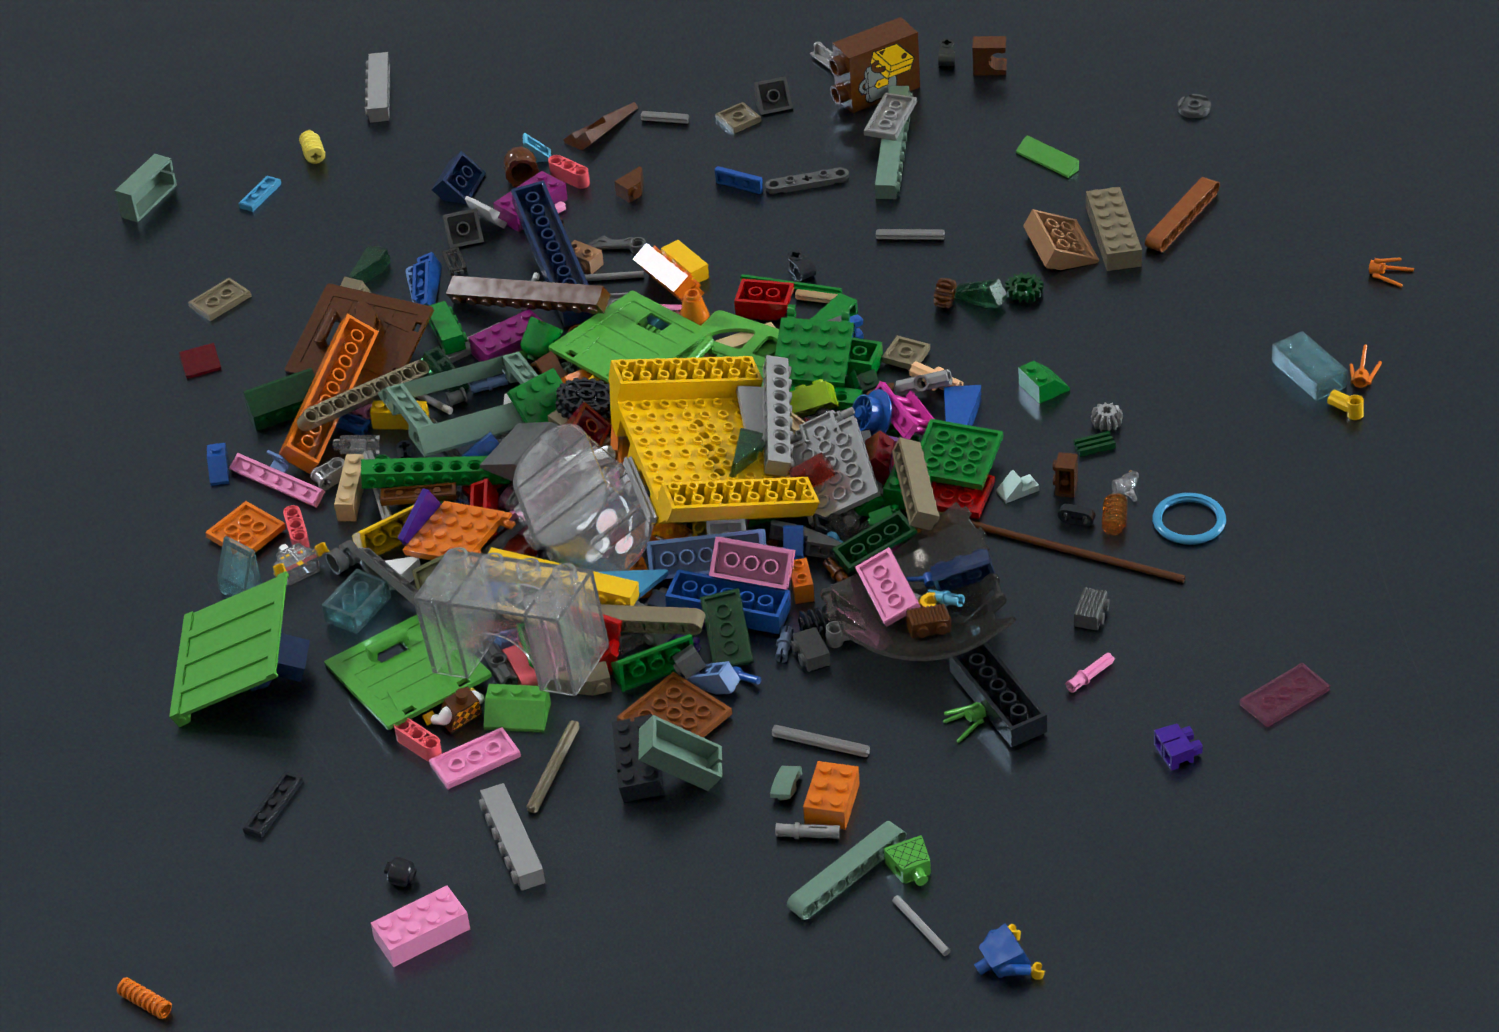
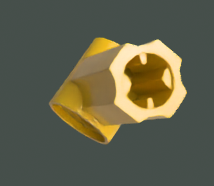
(1351, 404)

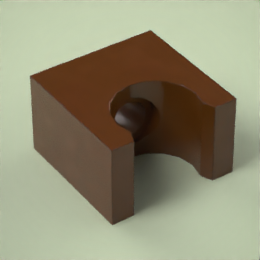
(983, 61)

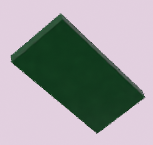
(727, 628)

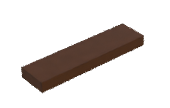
(409, 494)

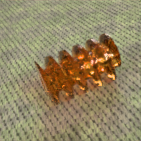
(1114, 513)

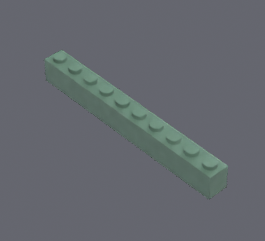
(892, 157)

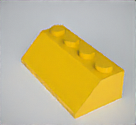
(383, 534)

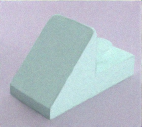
(1015, 487)

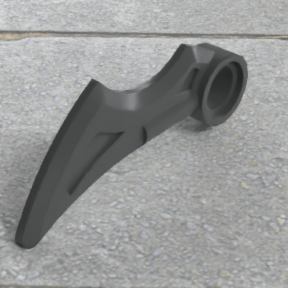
(606, 243)

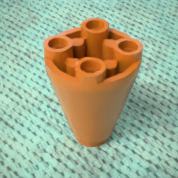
(694, 307)

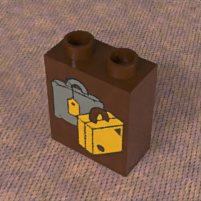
(872, 62)

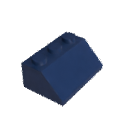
(458, 179)
(962, 570)

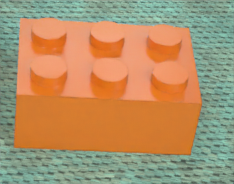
(831, 794)

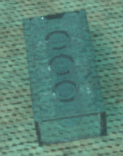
(1309, 365)

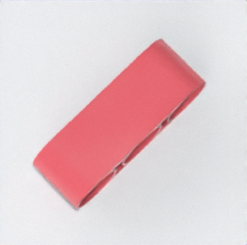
(569, 171)
(296, 526)
(519, 663)
(418, 739)

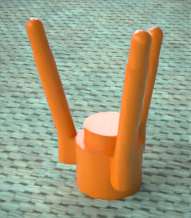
(1379, 266)
(1361, 377)

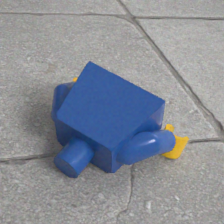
(1005, 955)

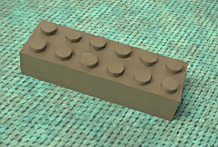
(1113, 228)

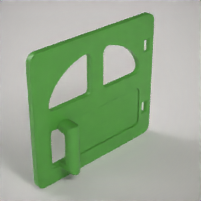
(726, 322)

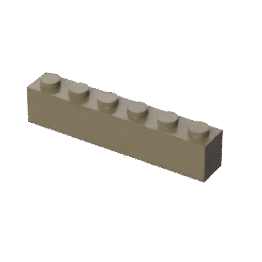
(915, 484)

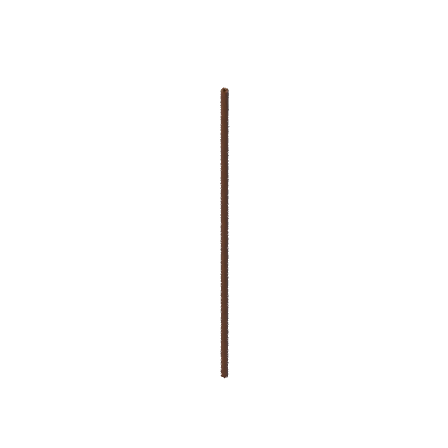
(1079, 552)

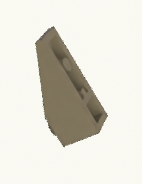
(598, 681)

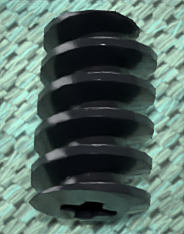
(813, 619)

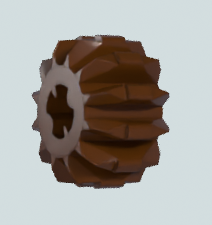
(945, 293)

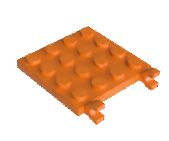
(454, 527)

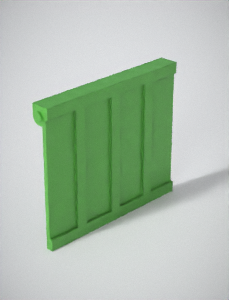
(228, 648)

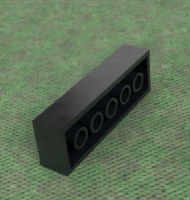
(1000, 692)

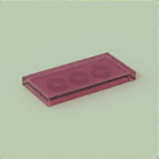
(1284, 694)

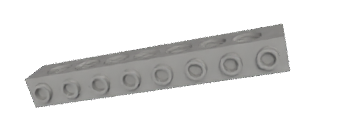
(777, 416)

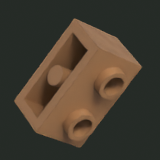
(589, 257)

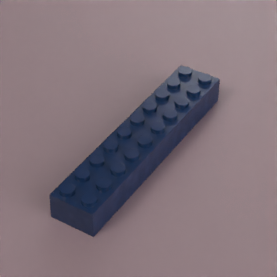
(549, 241)

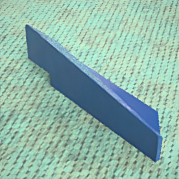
(426, 279)

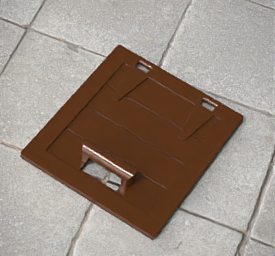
(390, 350)

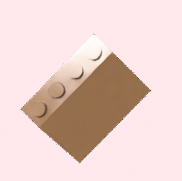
(1059, 241)

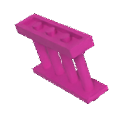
(908, 413)

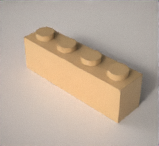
(349, 489)

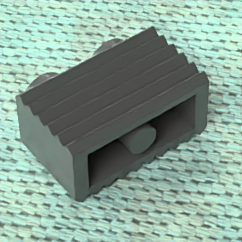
(1091, 609)
(811, 649)

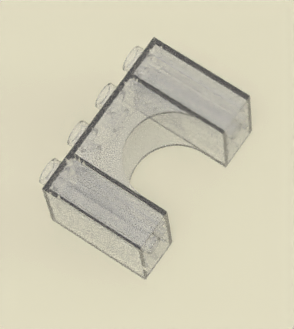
(533, 604)

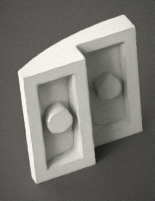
(485, 211)

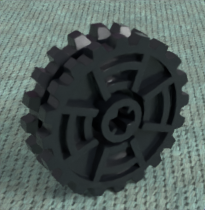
(575, 392)

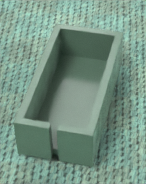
(146, 187)
(680, 753)

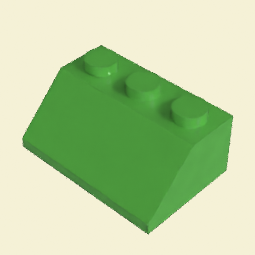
(516, 708)

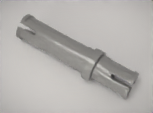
(813, 831)

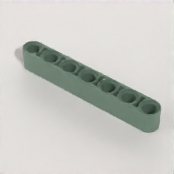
(844, 871)

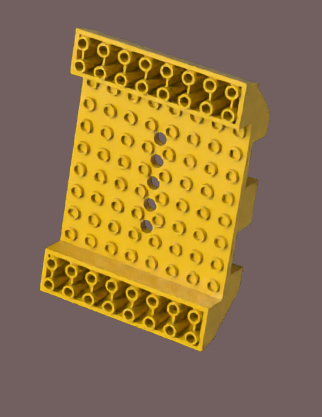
(666, 415)

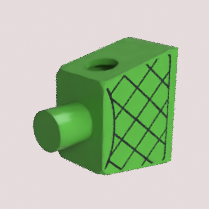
(909, 860)

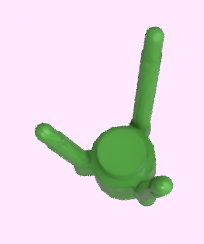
(973, 712)

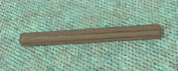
(553, 767)

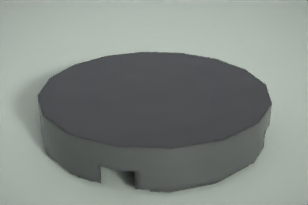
(1194, 106)

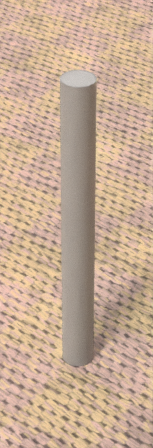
(614, 276)
(917, 921)

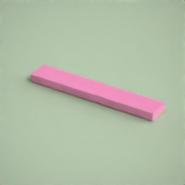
(277, 480)

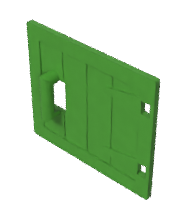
(626, 335)
(401, 681)

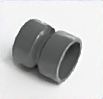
(342, 557)

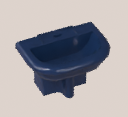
(291, 659)

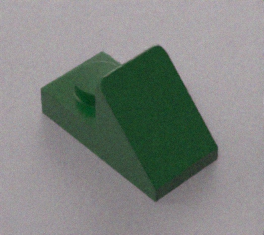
(865, 381)

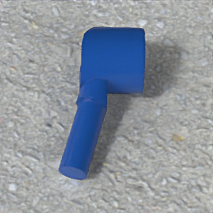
(927, 578)

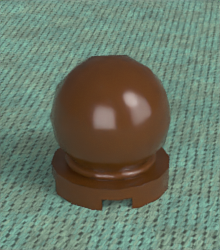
(519, 165)

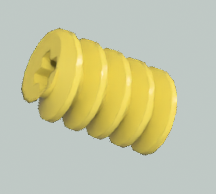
(312, 147)

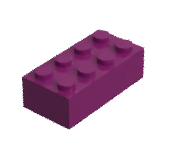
(504, 205)
(500, 338)

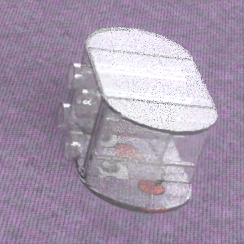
(579, 502)

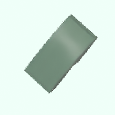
(785, 782)

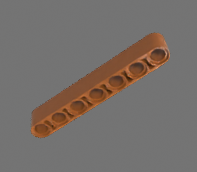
(1182, 214)

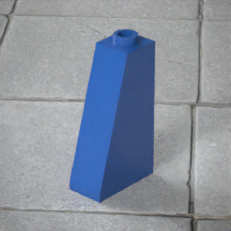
(962, 403)

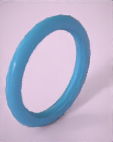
(1189, 539)

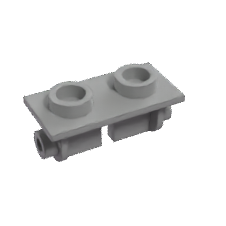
(821, 53)

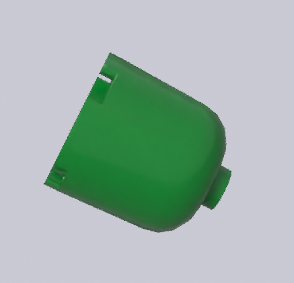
(538, 337)

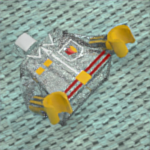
(298, 561)

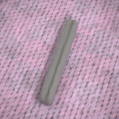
(910, 234)

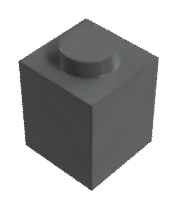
(688, 662)

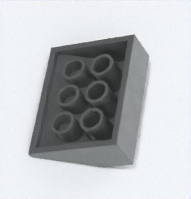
(508, 453)

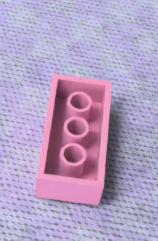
(752, 563)
(420, 926)

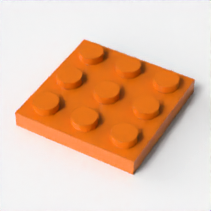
(247, 526)

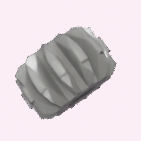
(1106, 416)

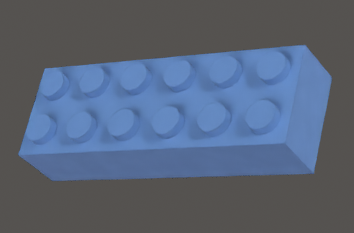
(693, 552)

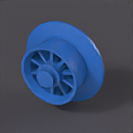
(873, 411)

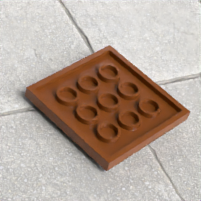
(681, 705)

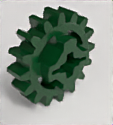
(1024, 287)

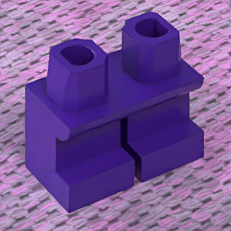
(1175, 745)

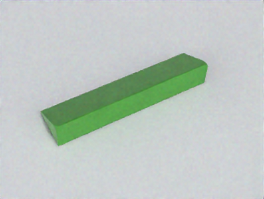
(1048, 156)

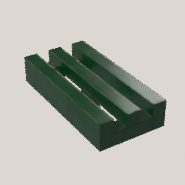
(1094, 444)

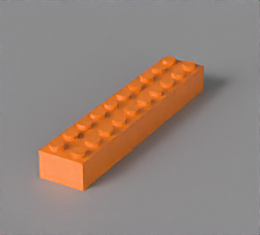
(335, 375)

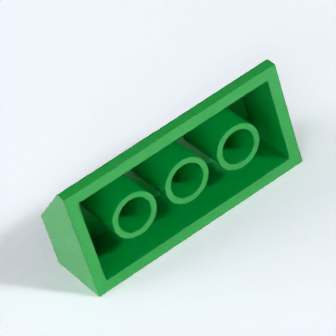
(648, 664)

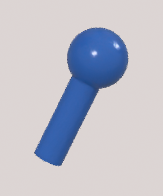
(747, 677)

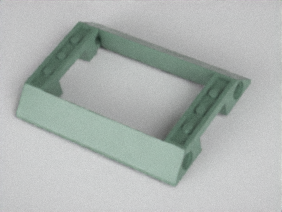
(462, 430)

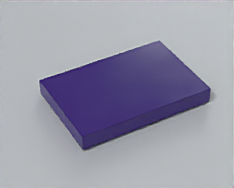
(421, 512)

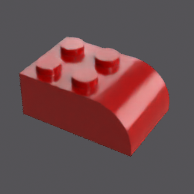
(763, 299)

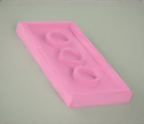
(887, 586)
(474, 758)

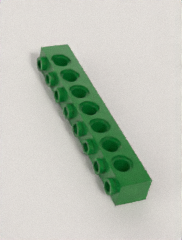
(425, 471)

